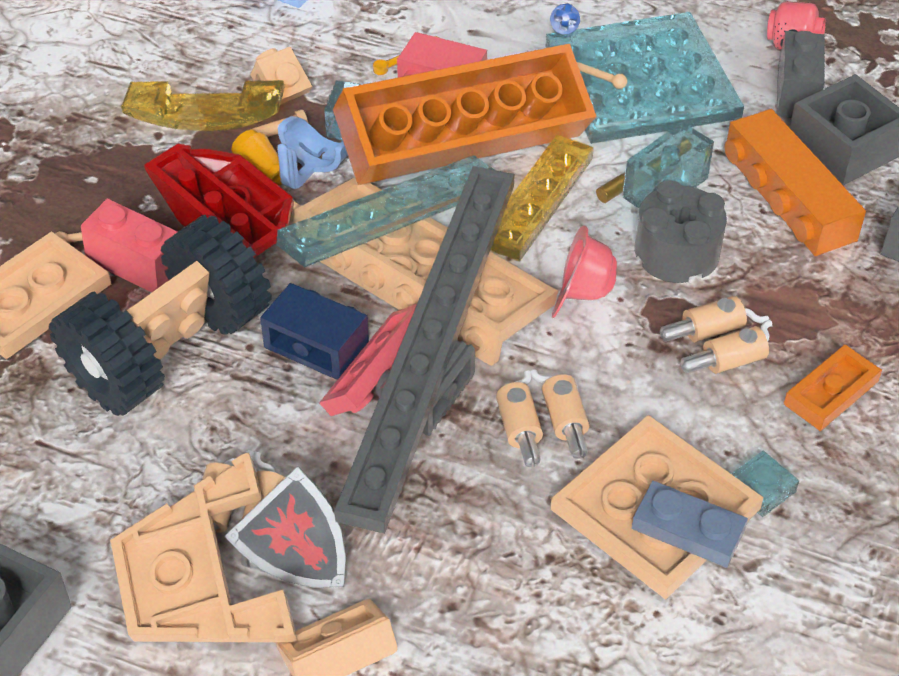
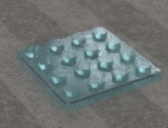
(667, 73)

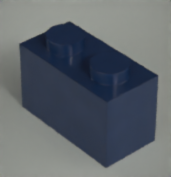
(314, 330)

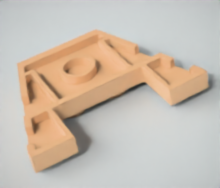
(175, 574)

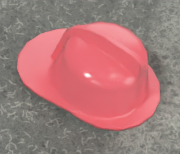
(587, 271)

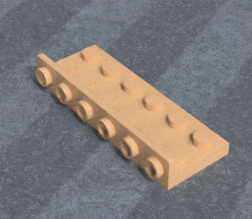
(401, 261)

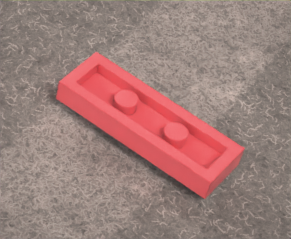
(355, 385)

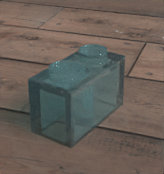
(676, 156)

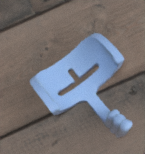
(298, 134)

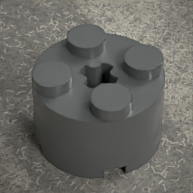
(680, 232)

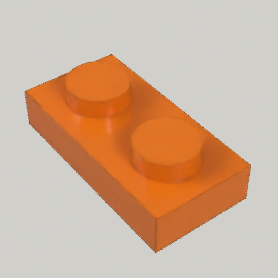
(832, 387)

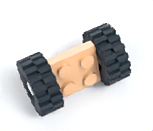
(121, 352)

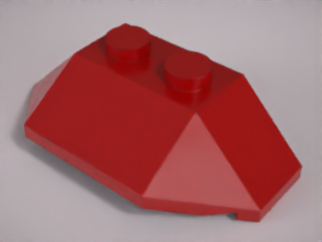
(223, 187)

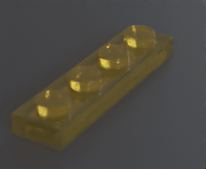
(540, 195)

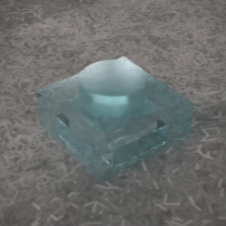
(767, 479)

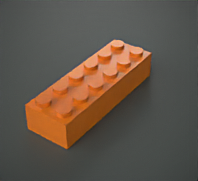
(462, 112)

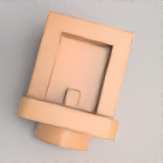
(282, 66)

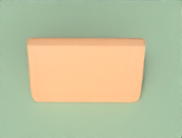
(340, 642)

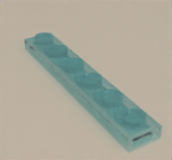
(376, 214)

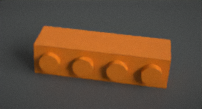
(794, 182)

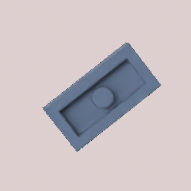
(689, 523)

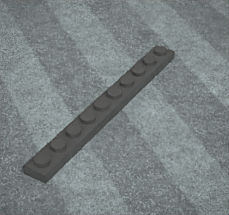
(424, 354)

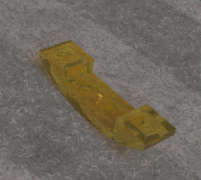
(203, 111)

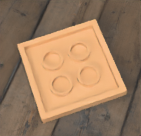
(610, 490)

